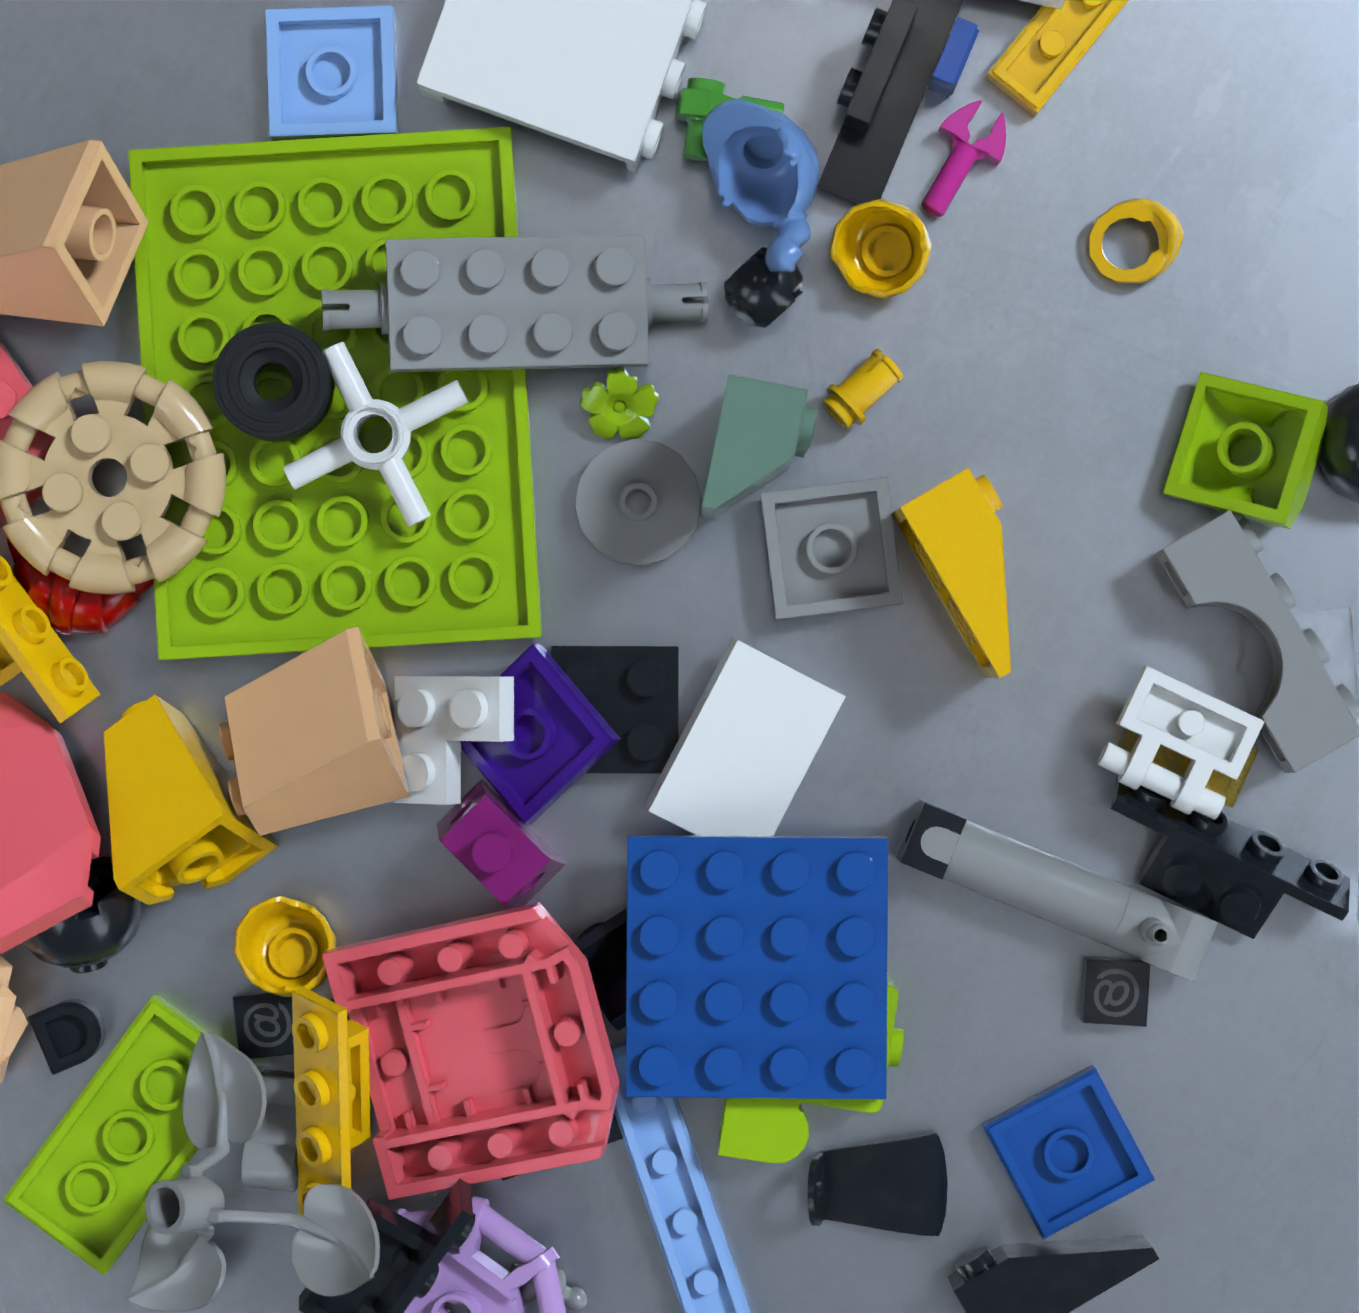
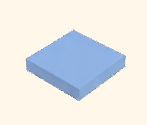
(331, 72)

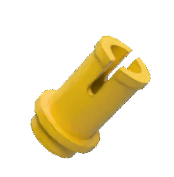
(861, 389)

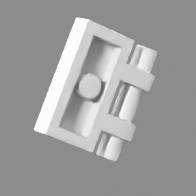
(1189, 724)

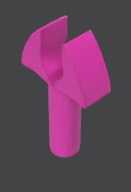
(962, 156)

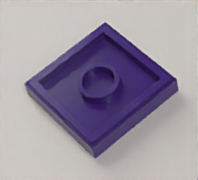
(554, 738)

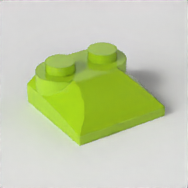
(1248, 450)

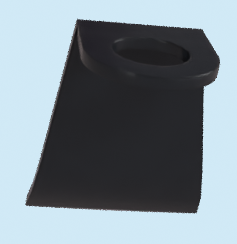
(881, 1185)

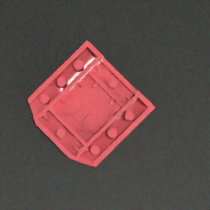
(43, 828)
(479, 1049)

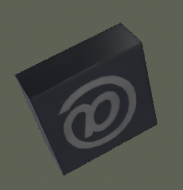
(1115, 991)
(263, 1024)

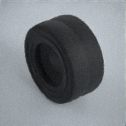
(237, 376)

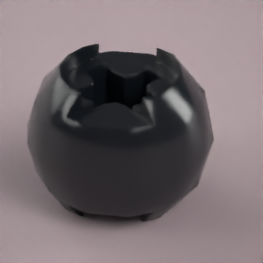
(760, 294)

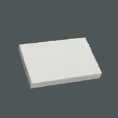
(744, 747)

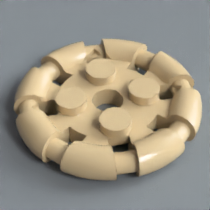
(150, 477)

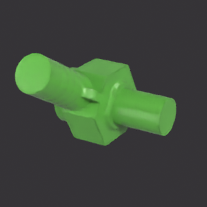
(696, 103)

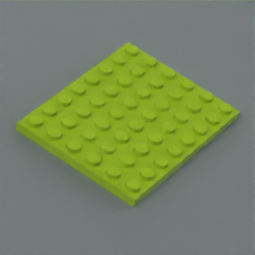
(253, 241)

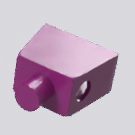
(498, 847)

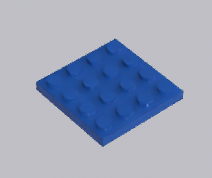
(756, 966)

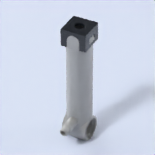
(1056, 890)

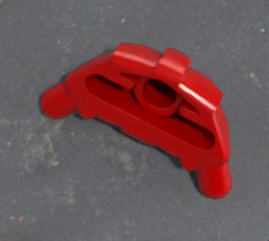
(71, 609)

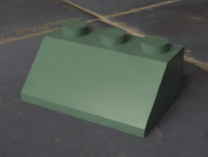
(755, 440)

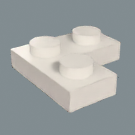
(435, 717)

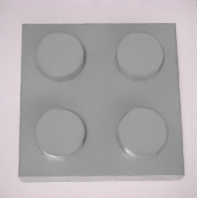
(831, 548)

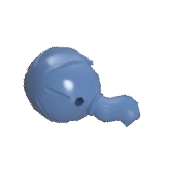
(764, 172)

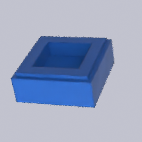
(954, 57)

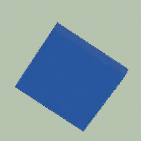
(1068, 1151)

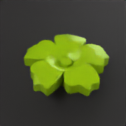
(619, 405)

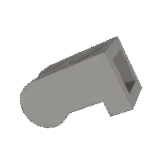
(271, 1155)

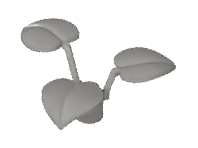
(178, 1261)

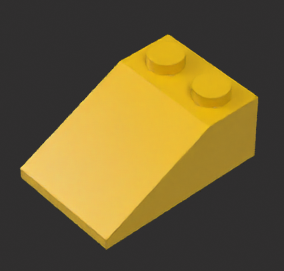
(963, 556)

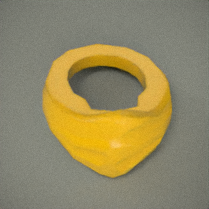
(1142, 209)

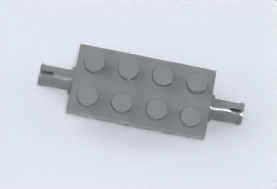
(515, 303)

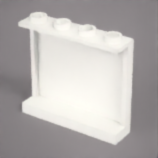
(565, 66)

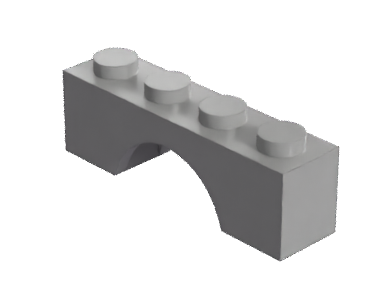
(1303, 707)

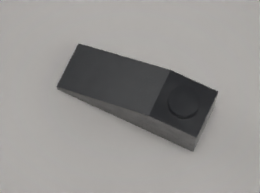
(1046, 1274)

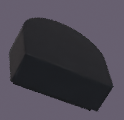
(68, 1033)

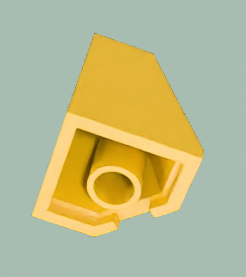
(171, 807)

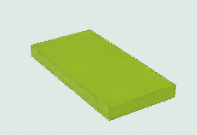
(115, 1141)

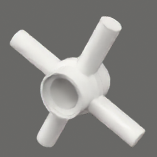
(349, 447)

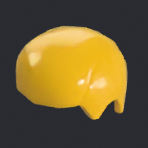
(880, 248)
(283, 945)

